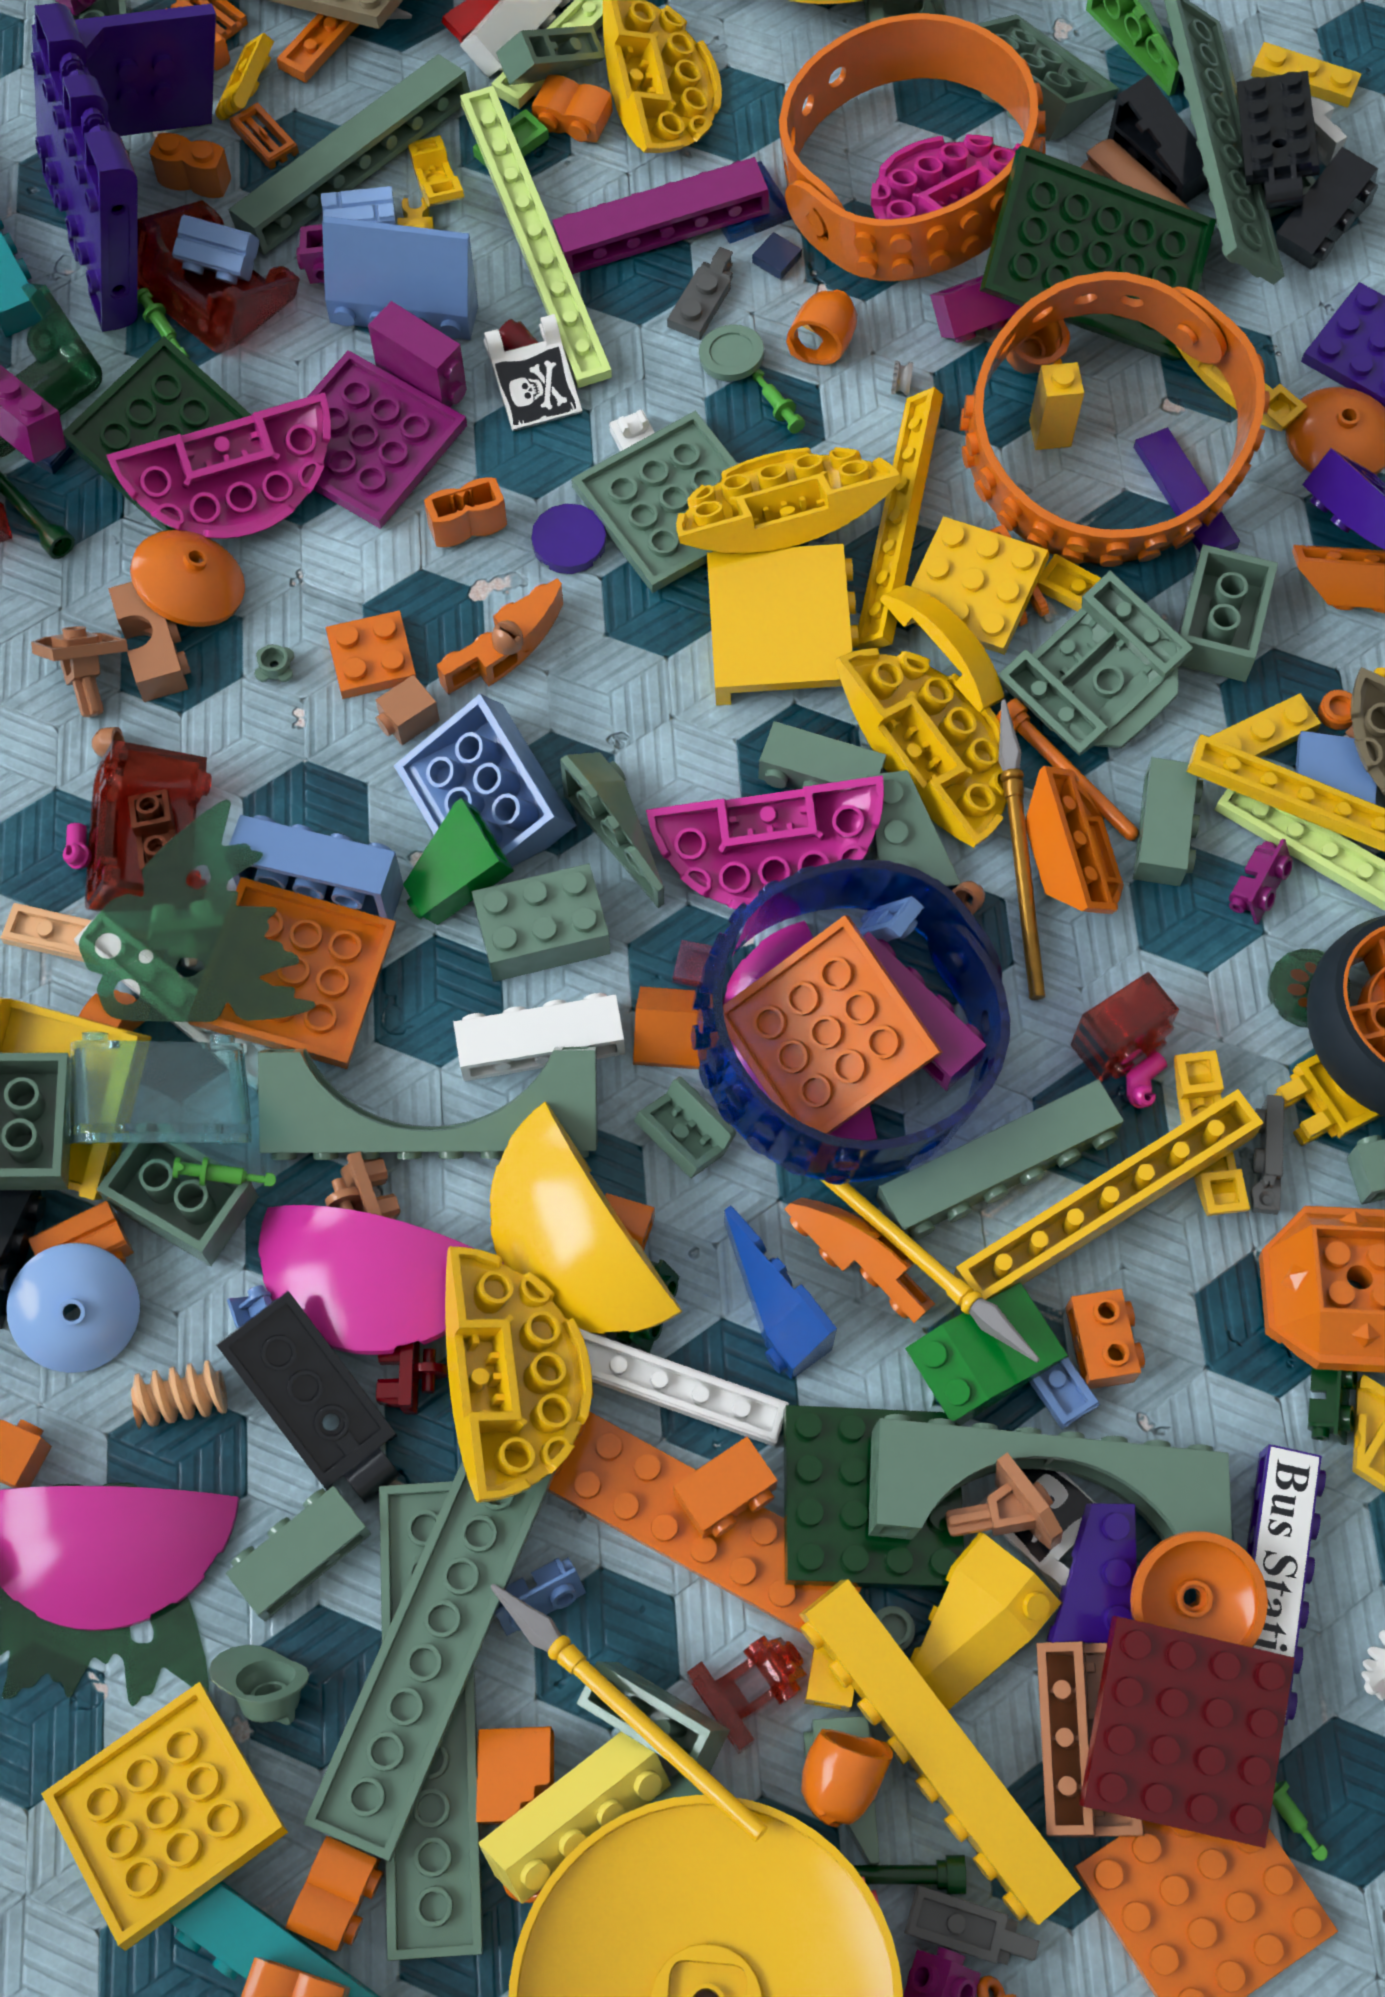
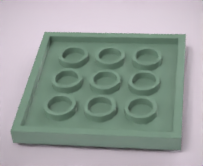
(647, 487)

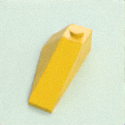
(982, 1619)

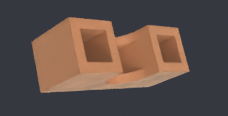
(157, 664)

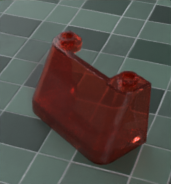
(208, 308)
(125, 772)

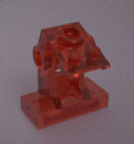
(780, 1667)

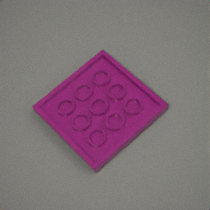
(380, 438)

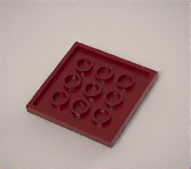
(1187, 1731)

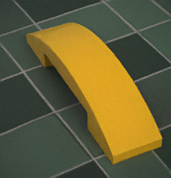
(434, 172)
(1283, 405)
(954, 638)
(1199, 1087)

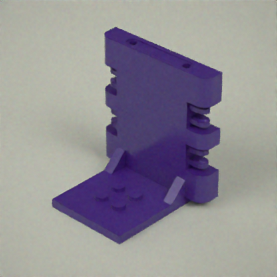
(105, 83)

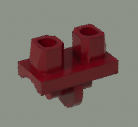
(404, 1391)

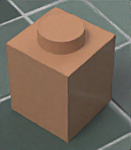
(406, 710)

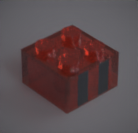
(1125, 1028)

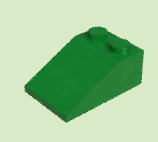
(974, 1369)

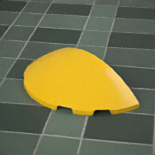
(659, 75)
(783, 500)
(932, 733)
(566, 1233)
(513, 1374)

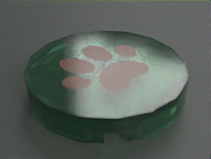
(1290, 984)

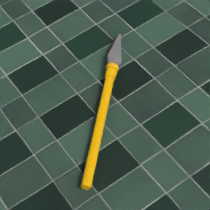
(985, 1313)
(545, 1635)

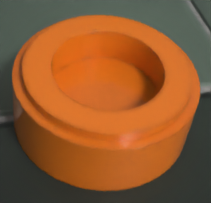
(1335, 710)

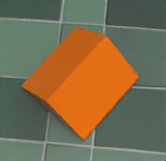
(664, 1028)

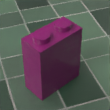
(418, 354)

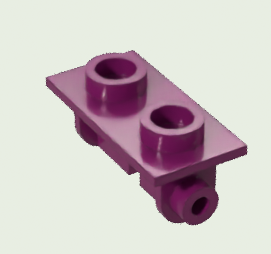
(1270, 866)

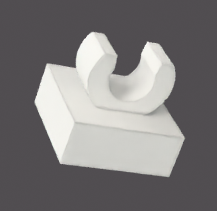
(630, 429)

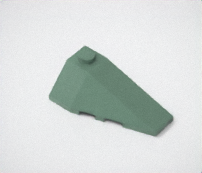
(603, 801)

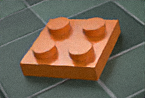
(370, 654)

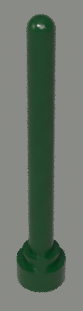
(53, 537)
(947, 1874)

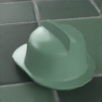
(261, 1681)

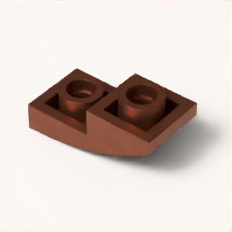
(151, 823)

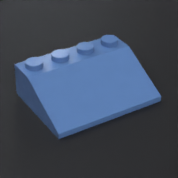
(412, 266)
(492, 768)

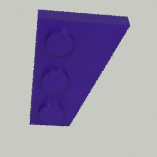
(1099, 1575)

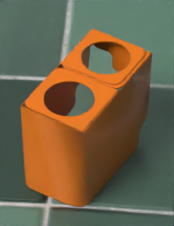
(512, 1770)

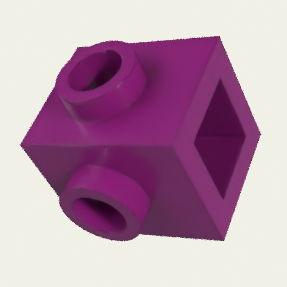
(311, 253)
(941, 1976)

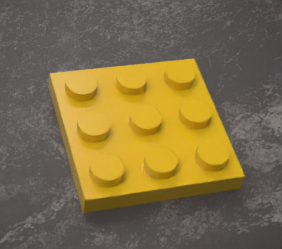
(981, 579)

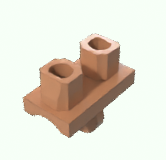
(356, 1188)

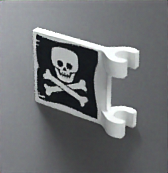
(534, 378)
(1068, 1509)

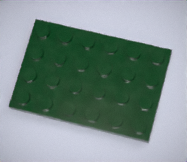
(1079, 223)

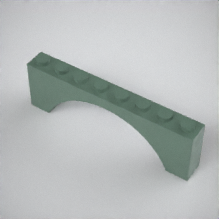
(310, 1116)
(925, 1462)

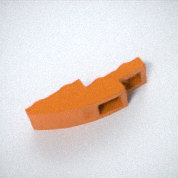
(533, 615)
(851, 1239)

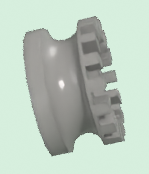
(902, 378)

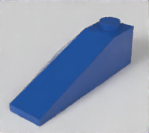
(788, 1318)

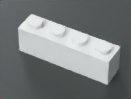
(502, 25)
(526, 1037)

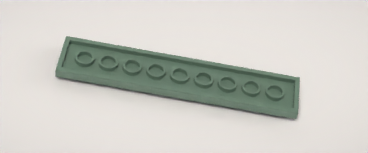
(1215, 115)
(422, 1667)
(437, 1864)

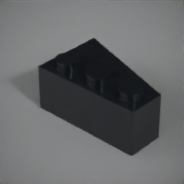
(1328, 208)

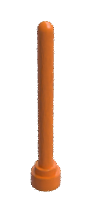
(1035, 738)

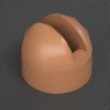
(503, 642)
(103, 739)
(969, 888)

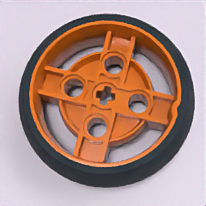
(1349, 1036)

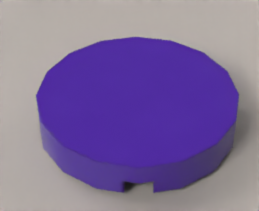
(568, 538)

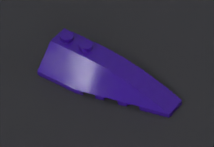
(1351, 494)

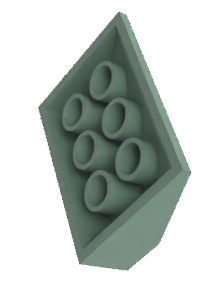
(1067, 84)

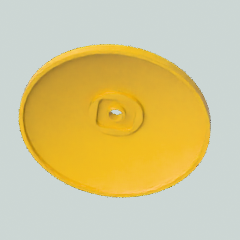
(693, 1905)

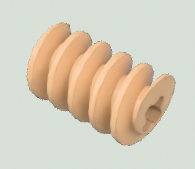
(178, 1395)

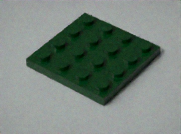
(149, 402)
(829, 1507)

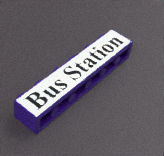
(1280, 1541)

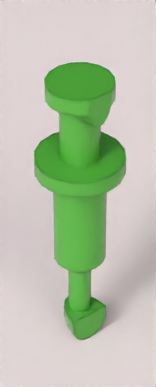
(155, 314)
(783, 408)
(218, 1173)
(1295, 1819)

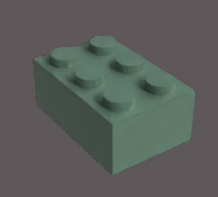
(1226, 611)
(541, 922)
(34, 1121)
(176, 1209)

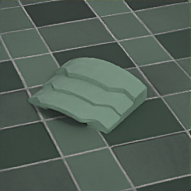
(1101, 670)

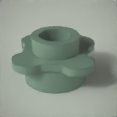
(274, 654)

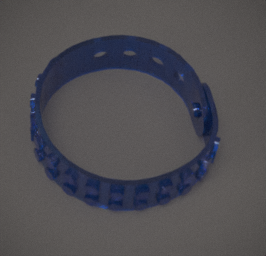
(961, 957)

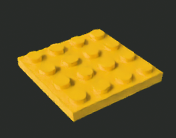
(163, 1815)

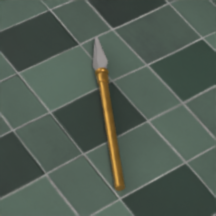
(1014, 793)

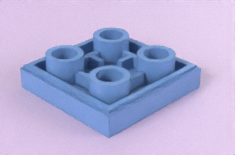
(1334, 763)

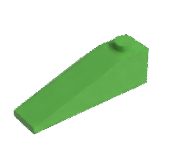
(1140, 34)

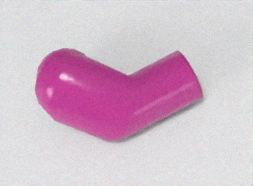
(76, 852)
(1140, 1080)

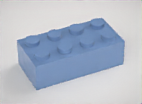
(322, 865)

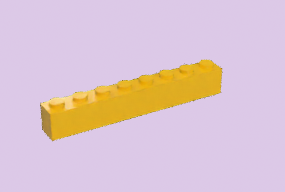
(1112, 1197)
(939, 1752)

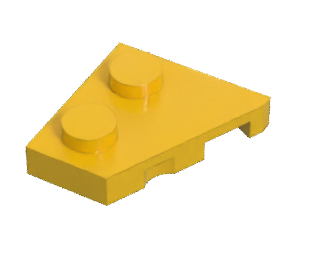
(1369, 1432)

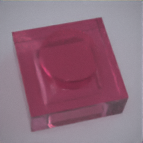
(690, 963)

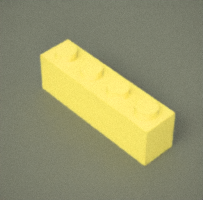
(552, 1825)

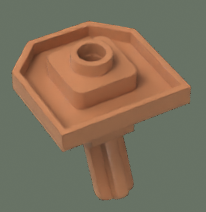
(80, 661)
(1009, 1509)

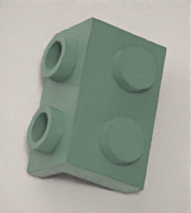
(686, 1128)

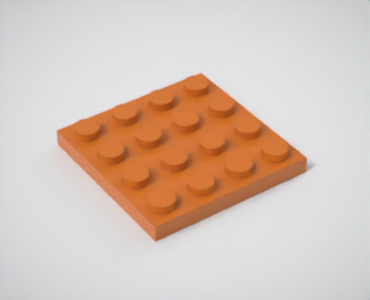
(336, 969)
(828, 1030)
(1204, 1909)

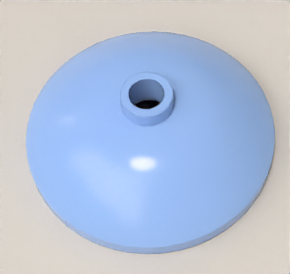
(78, 1276)

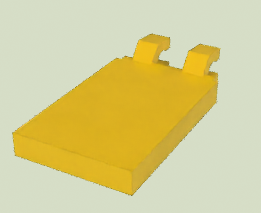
(1332, 1107)

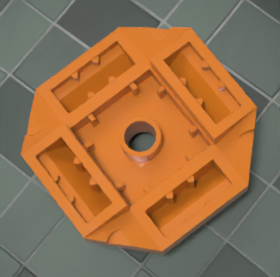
(1308, 1288)

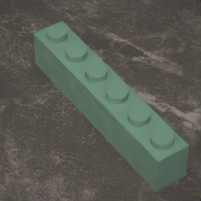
(1001, 1160)

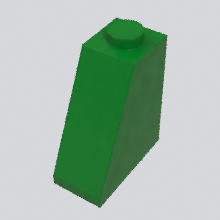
(455, 863)

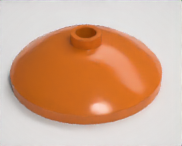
(1325, 427)
(187, 578)
(1227, 1584)

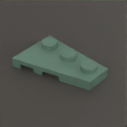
(907, 831)

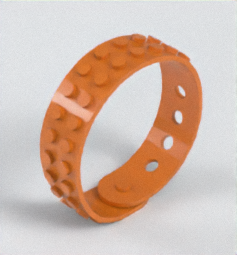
(887, 53)
(1188, 323)

